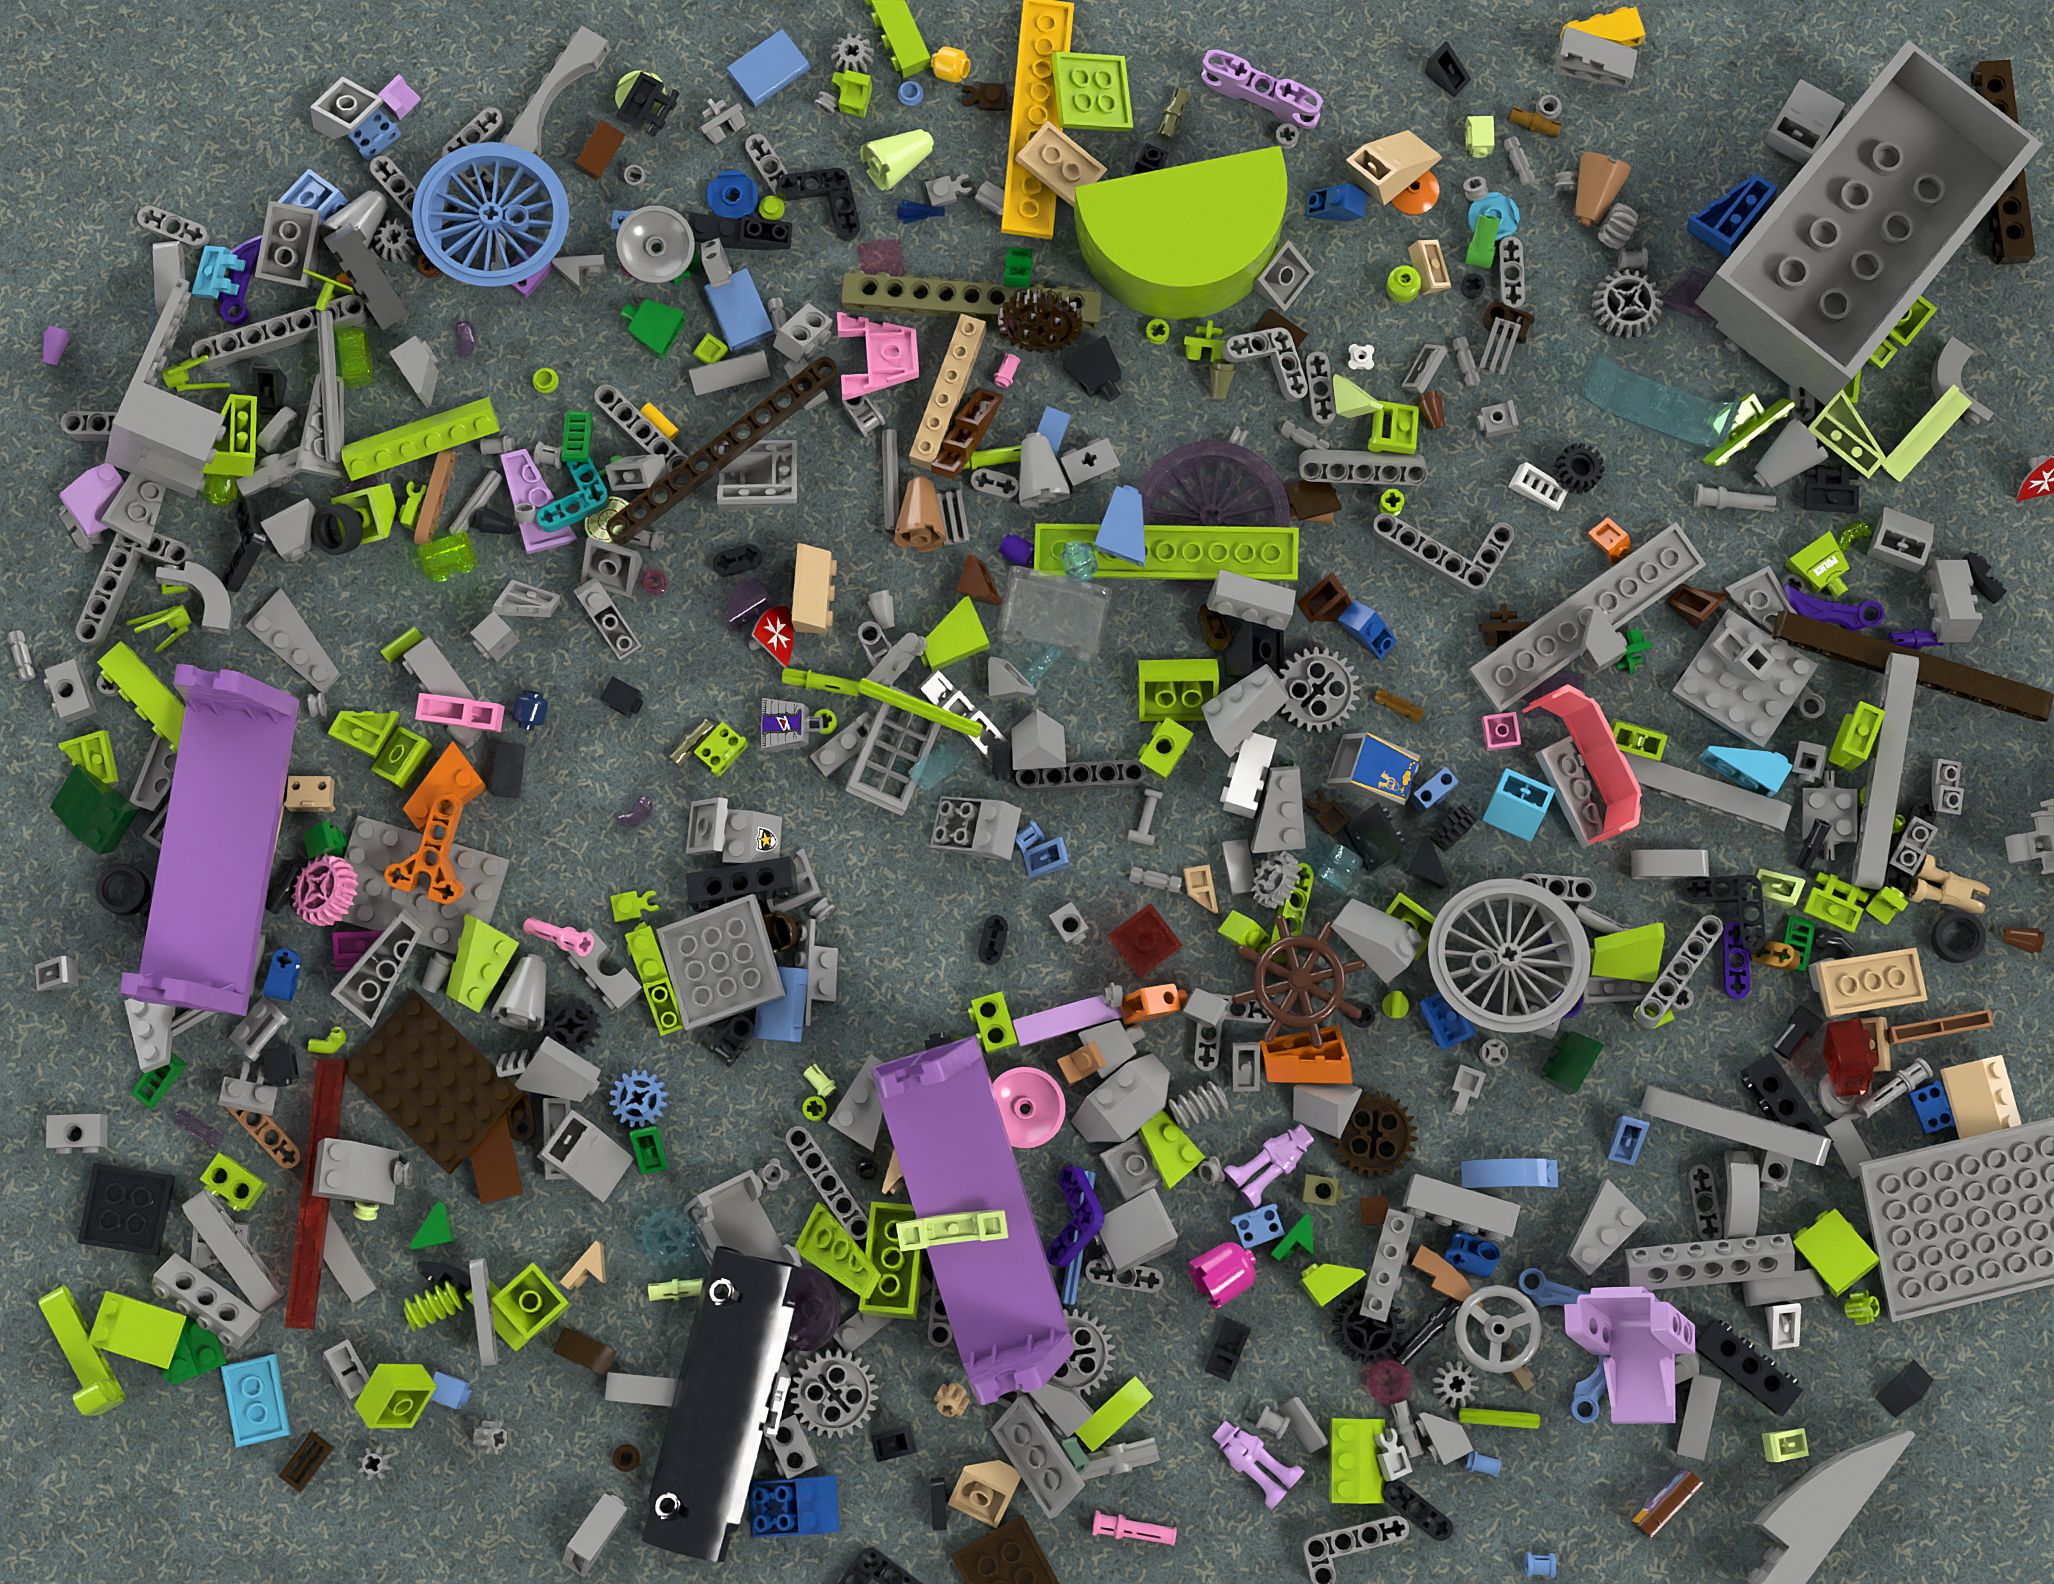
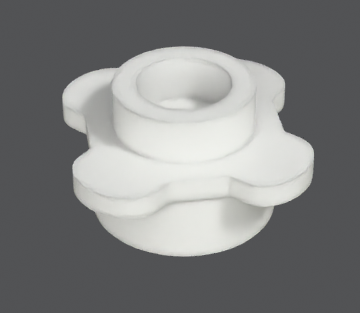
(1357, 363)

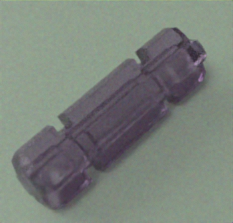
(198, 1128)

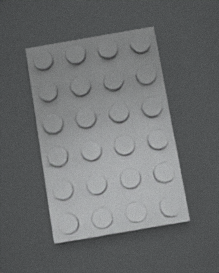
(379, 845)

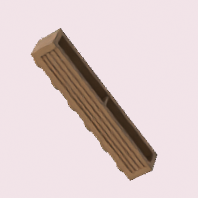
(1940, 1027)

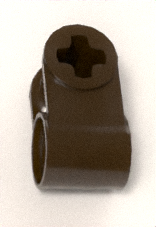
(1510, 314)

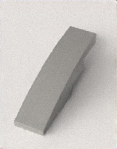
(945, 696)

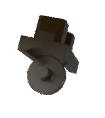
(1491, 631)

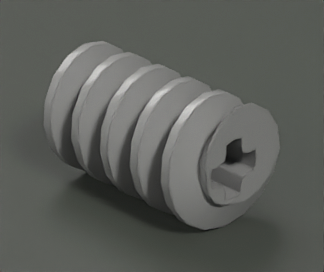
(1198, 1104)

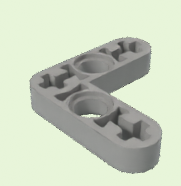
(492, 130)
(1272, 349)
(1214, 1053)

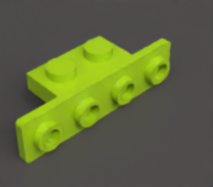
(1749, 423)

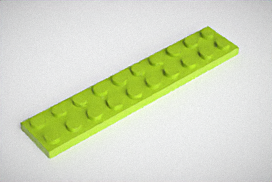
(1181, 552)

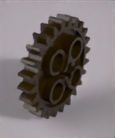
(1040, 320)
(1398, 1138)

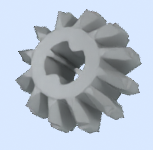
(852, 46)
(1618, 226)
(406, 238)
(1463, 1389)

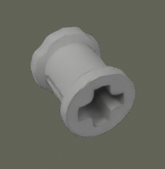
(1632, 259)
(548, 455)
(1272, 1422)

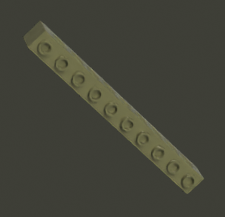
(932, 306)

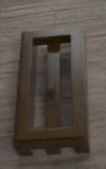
(321, 1442)

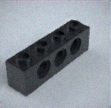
(702, 883)
(1784, 1090)
(1786, 1387)

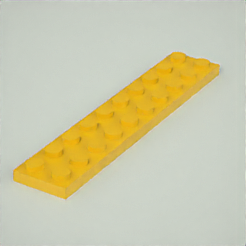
(1043, 30)

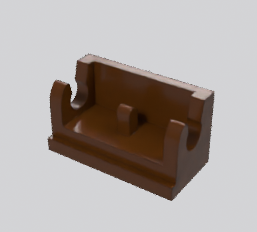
(599, 150)

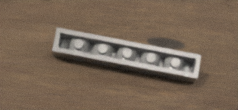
(1710, 1262)

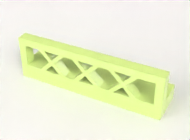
(1926, 433)

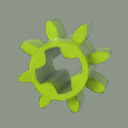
(1862, 1307)

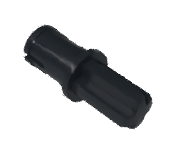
(1813, 844)
(283, 889)

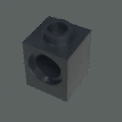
(622, 697)
(281, 1065)

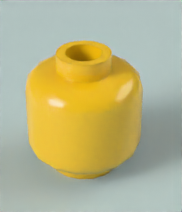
(950, 64)

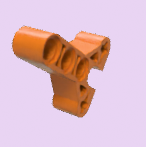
(442, 871)

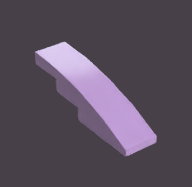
(1063, 1020)

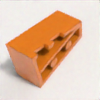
(449, 776)
(1297, 1061)

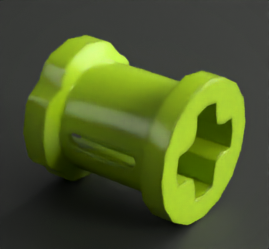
(1396, 497)

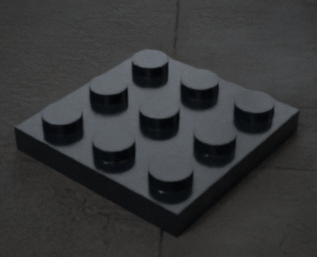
(126, 1209)

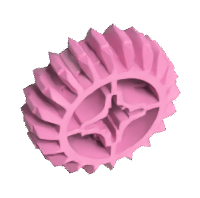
(325, 890)

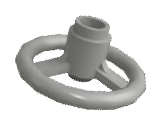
(1487, 1329)

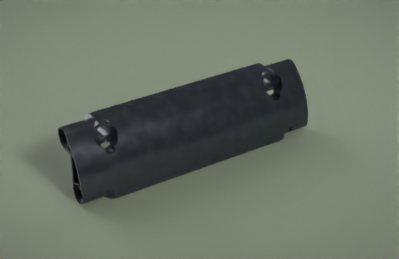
(720, 1405)

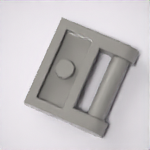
(258, 1027)

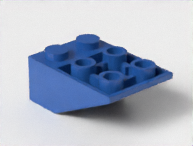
(794, 1506)

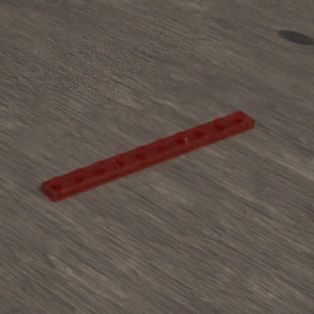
(312, 1209)

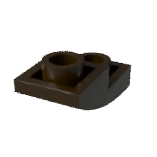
(584, 1351)

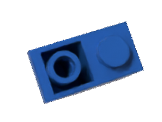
(1336, 203)
(1367, 629)

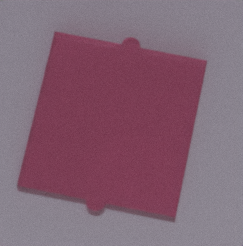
(882, 257)

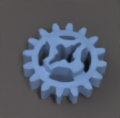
(632, 1088)

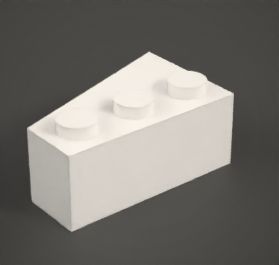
(1248, 775)

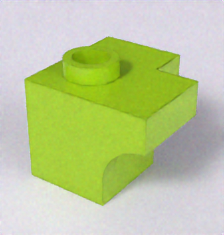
(854, 92)

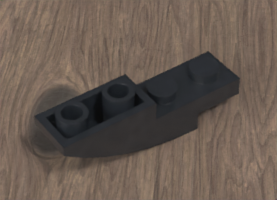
(741, 233)

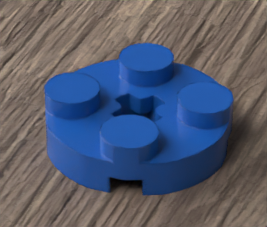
(722, 187)

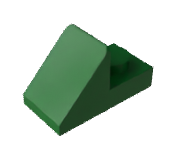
(1301, 1234)

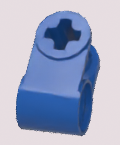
(282, 978)
(1474, 1255)

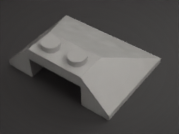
(759, 477)

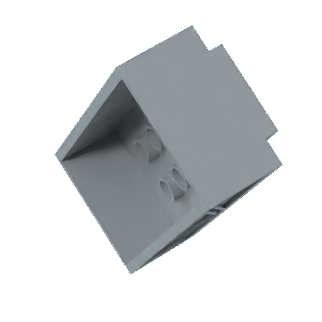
(1866, 224)

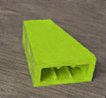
(955, 637)
(1629, 953)

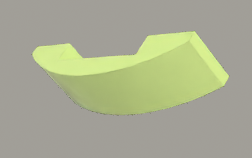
(952, 1228)

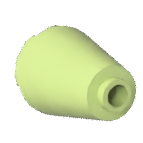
(895, 156)

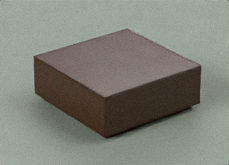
(1373, 1210)

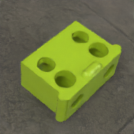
(721, 749)

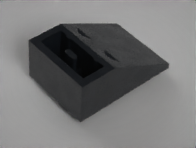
(1375, 838)

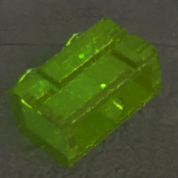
(448, 556)

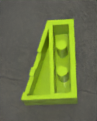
(237, 448)
(479, 962)

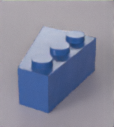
(1732, 217)

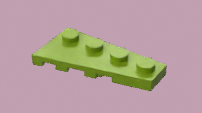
(836, 1253)

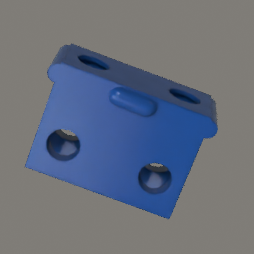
(1933, 1107)

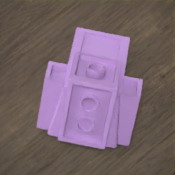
(1642, 1348)

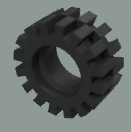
(1569, 477)
(1453, 828)

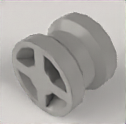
(1496, 1049)

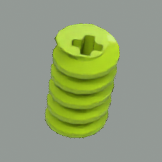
(433, 1305)

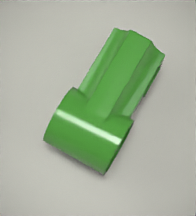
(1482, 247)

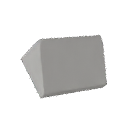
(1238, 866)
(1304, 1424)

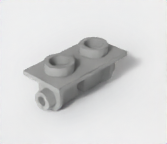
(83, 542)

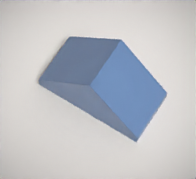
(1046, 858)
(1627, 1139)

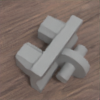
(712, 127)

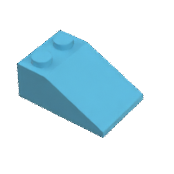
(1751, 769)

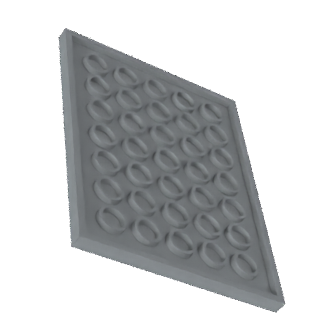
(1963, 1219)

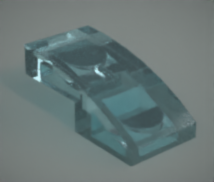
(935, 767)

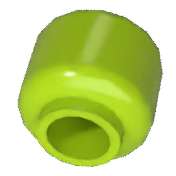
(1403, 284)

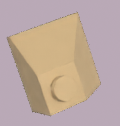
(985, 1490)

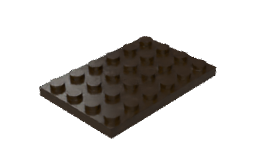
(432, 1082)

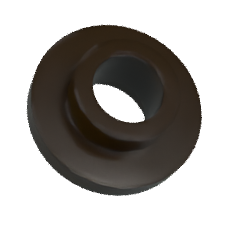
(617, 1458)

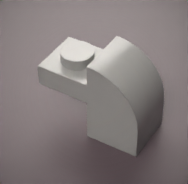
(1741, 659)

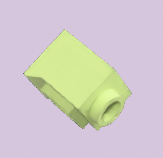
(1479, 135)

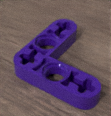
(1063, 1249)

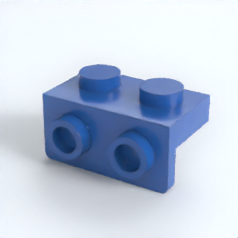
(1447, 1024)

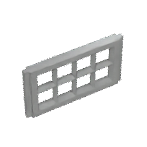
(877, 796)

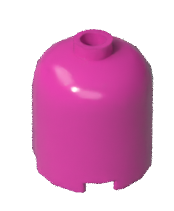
(1223, 1273)

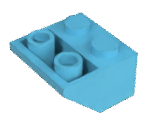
(1518, 805)

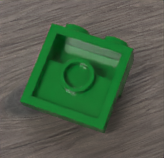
(195, 1354)

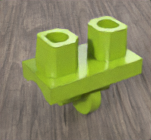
(1195, 344)

